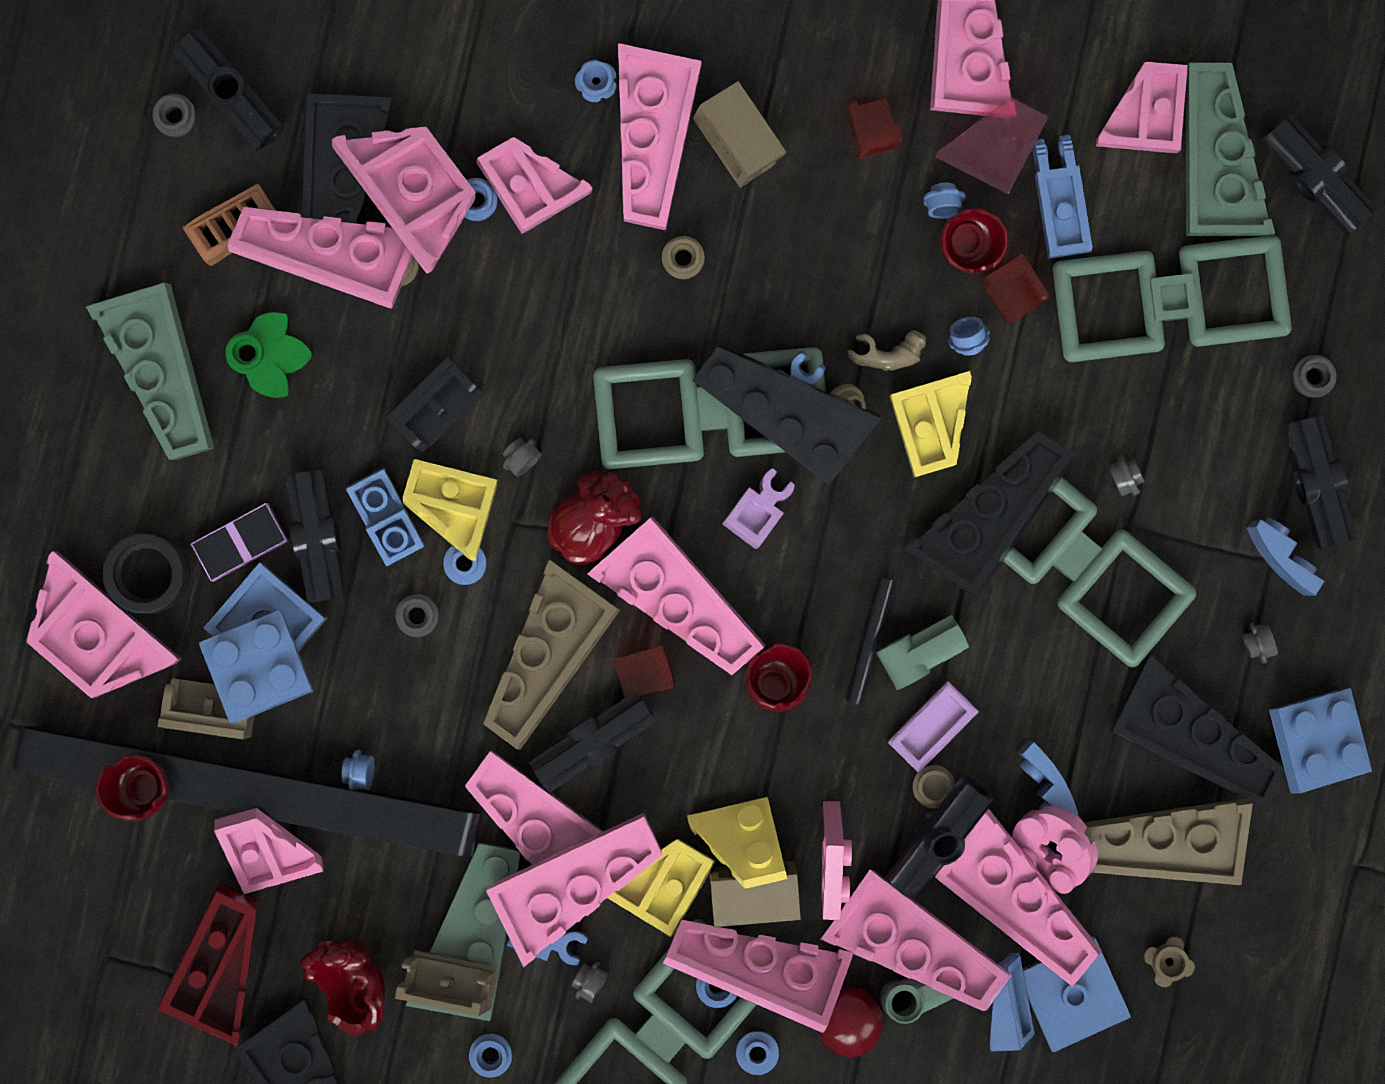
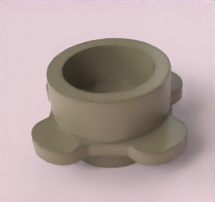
(1181, 965)

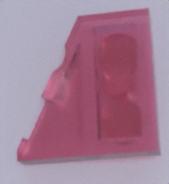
(997, 144)

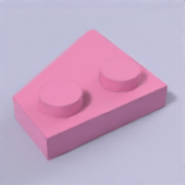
(1149, 111)

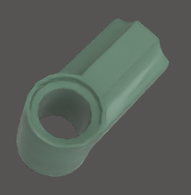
(914, 655)
(922, 1000)

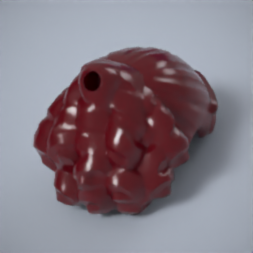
(593, 517)
(350, 983)

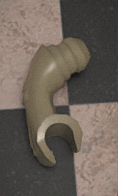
(901, 356)

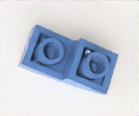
(385, 516)
(1275, 547)
(1039, 766)

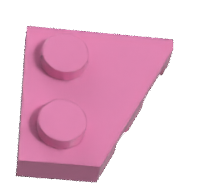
(529, 184)
(263, 851)
(835, 855)

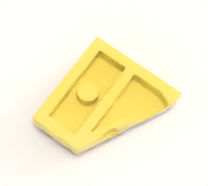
(932, 422)
(451, 503)
(743, 840)
(666, 887)

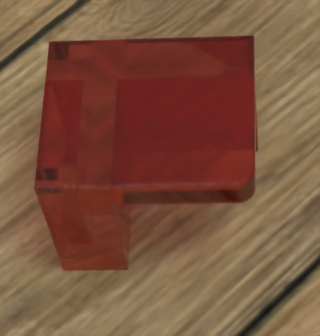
(873, 128)
(1015, 289)
(644, 671)

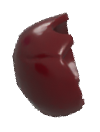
(973, 240)
(778, 677)
(132, 788)
(853, 1023)

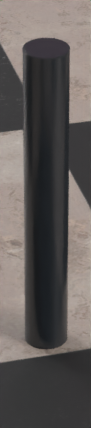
(870, 640)

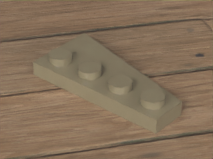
(556, 639)
(1177, 843)

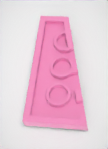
(968, 58)
(655, 118)
(342, 255)
(670, 588)
(560, 890)
(914, 943)
(772, 974)

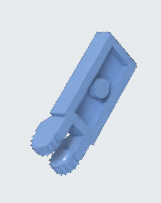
(1061, 201)

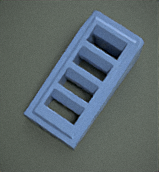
(1011, 1010)

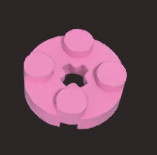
(1067, 831)

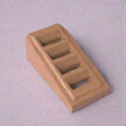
(210, 220)

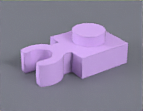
(755, 513)

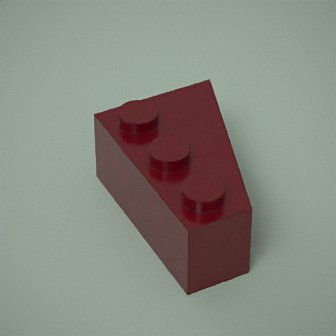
(214, 968)

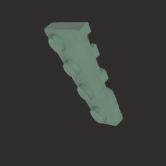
(1220, 165)
(153, 352)
(472, 924)

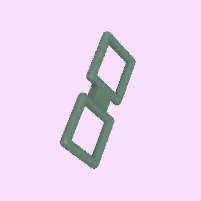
(1172, 298)
(699, 410)
(1085, 562)
(659, 1035)

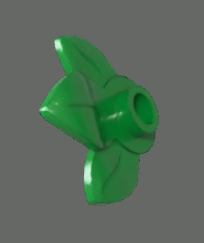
(274, 354)

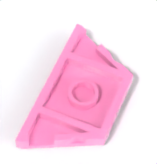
(411, 186)
(90, 634)

